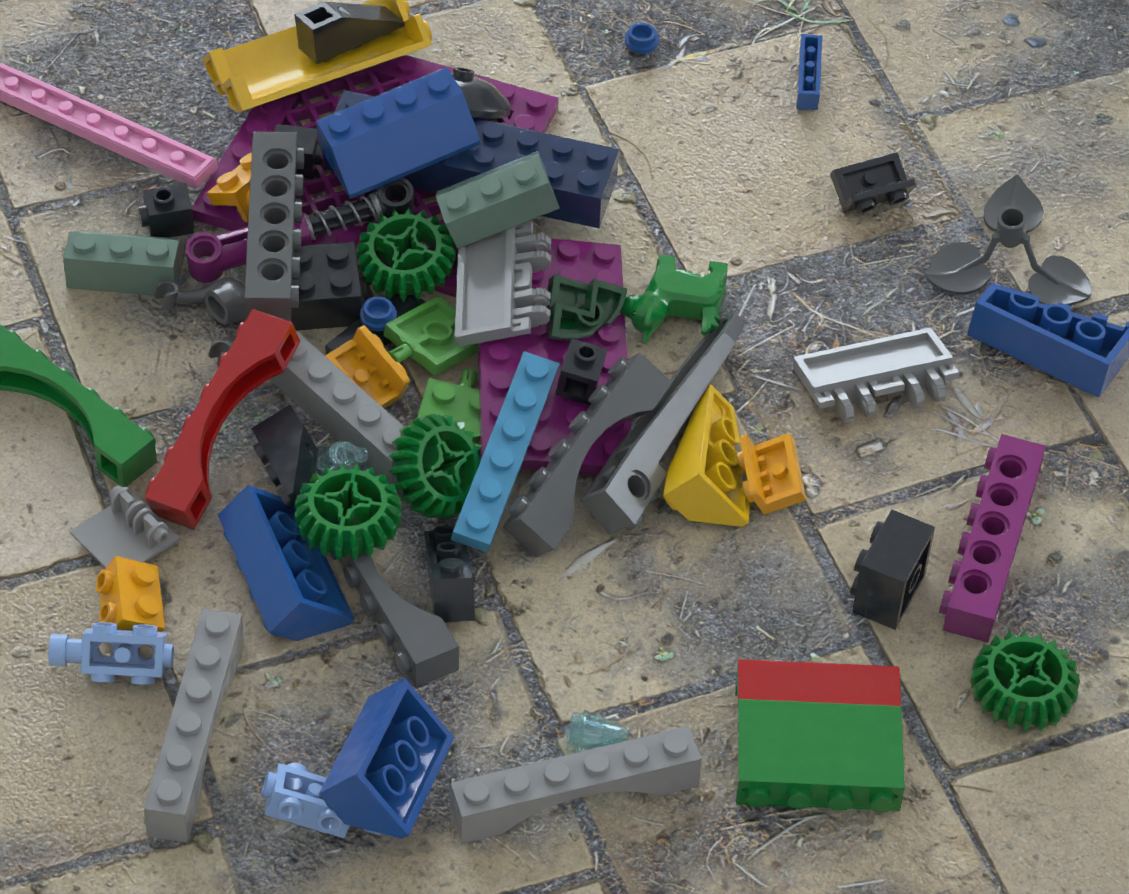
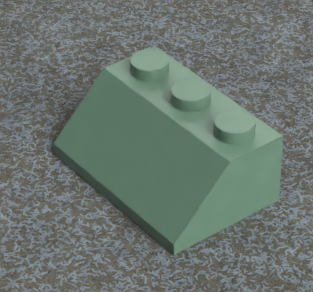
(497, 200)
(121, 261)

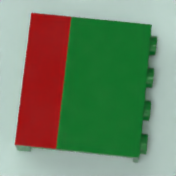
(819, 735)

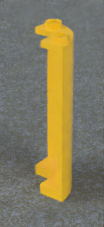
(277, 67)

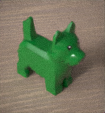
(678, 295)

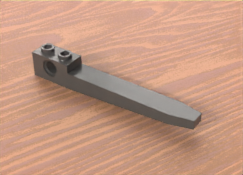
(632, 471)

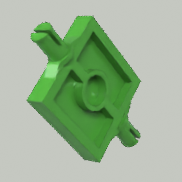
(428, 337)
(454, 400)

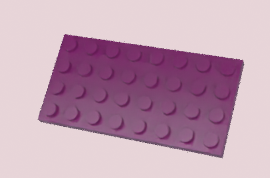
(501, 358)

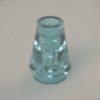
(593, 731)

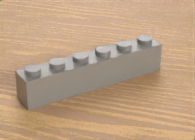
(340, 406)

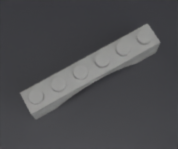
(182, 760)
(502, 799)

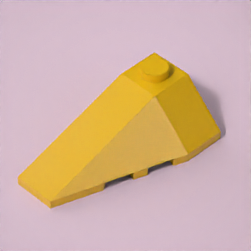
(706, 469)

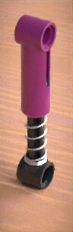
(230, 248)

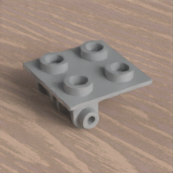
(124, 530)

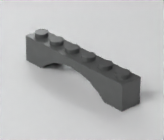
(547, 509)
(418, 638)

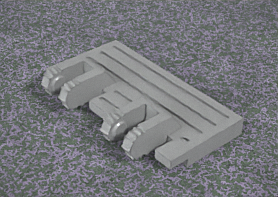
(496, 286)
(883, 365)

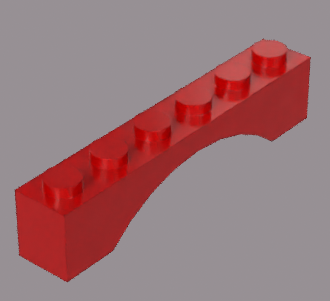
(257, 354)

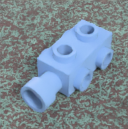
(126, 655)
(300, 800)

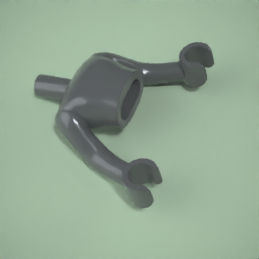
(222, 297)

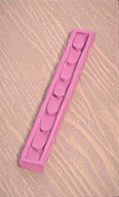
(105, 128)

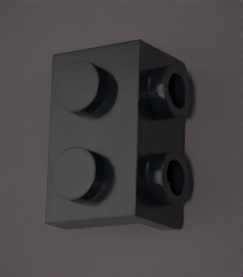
(871, 183)

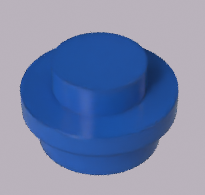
(641, 38)
(377, 312)

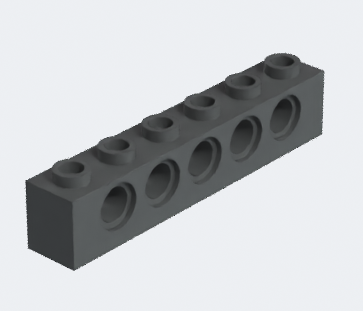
(272, 224)

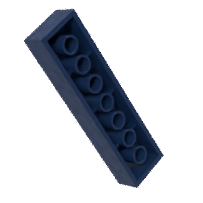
(578, 170)

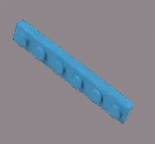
(505, 452)

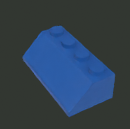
(397, 132)
(284, 575)
(388, 762)

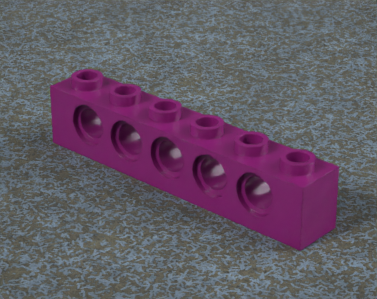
(993, 538)

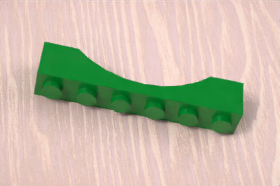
(119, 445)

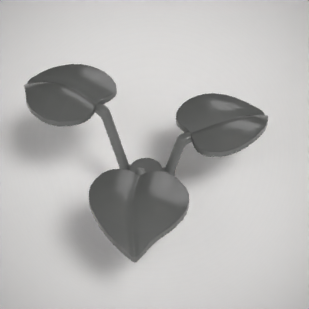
(1012, 214)

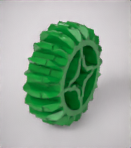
(399, 244)
(435, 465)
(366, 525)
(1025, 689)

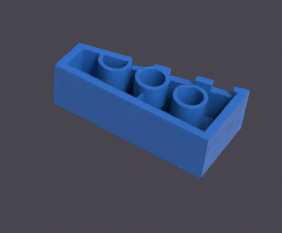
(1051, 337)

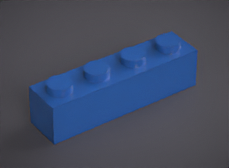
(809, 72)

